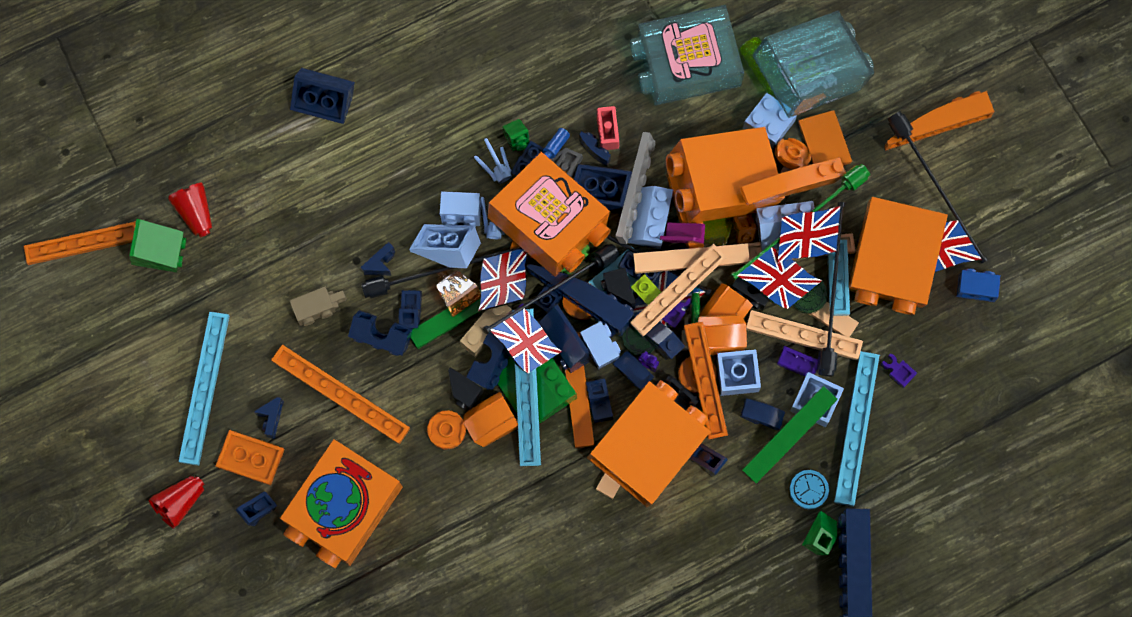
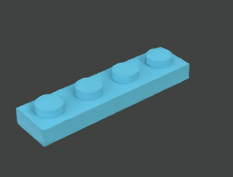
(842, 301)

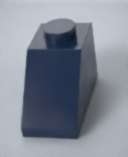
(664, 341)

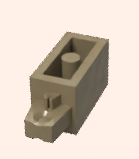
(316, 305)

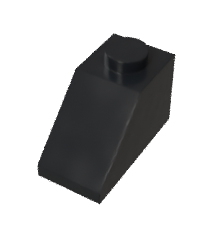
(618, 284)
(464, 390)

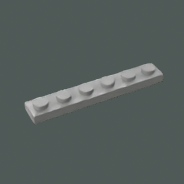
(634, 193)

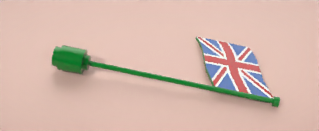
(787, 281)

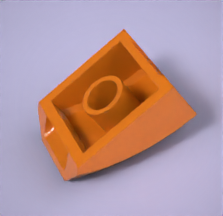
(727, 302)
(725, 333)
(490, 420)

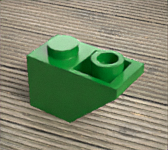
(516, 135)
(821, 535)

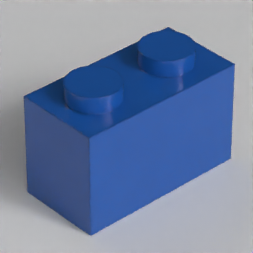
(978, 285)

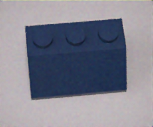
(321, 95)
(565, 338)

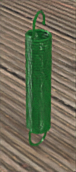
(695, 306)

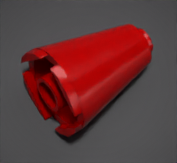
(193, 208)
(177, 500)

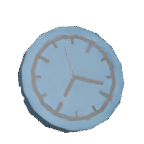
(809, 489)

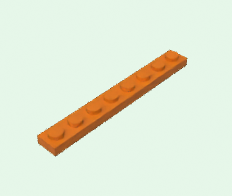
(340, 394)

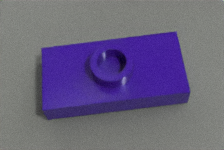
(797, 362)

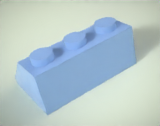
(651, 217)
(769, 220)

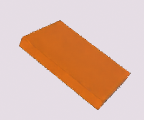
(824, 138)
(250, 457)

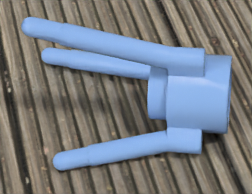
(501, 172)
(491, 230)

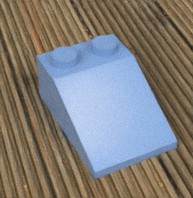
(447, 244)

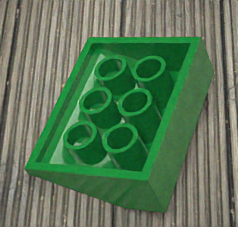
(553, 388)

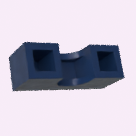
(364, 331)
(488, 373)

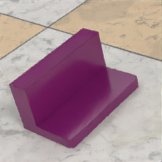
(684, 233)

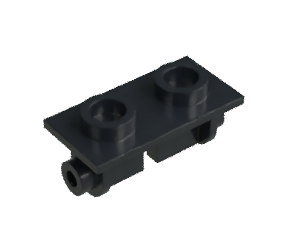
(685, 397)

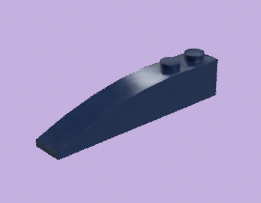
(589, 299)

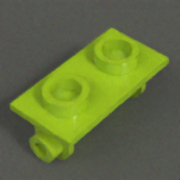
(646, 289)

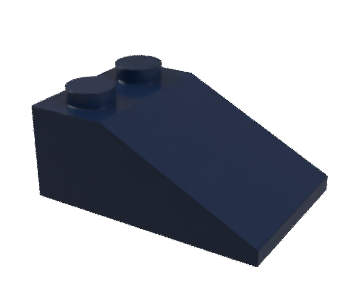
(605, 185)

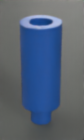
(556, 143)

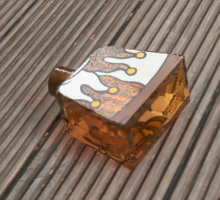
(457, 291)

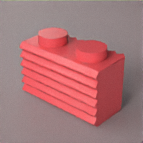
(607, 128)

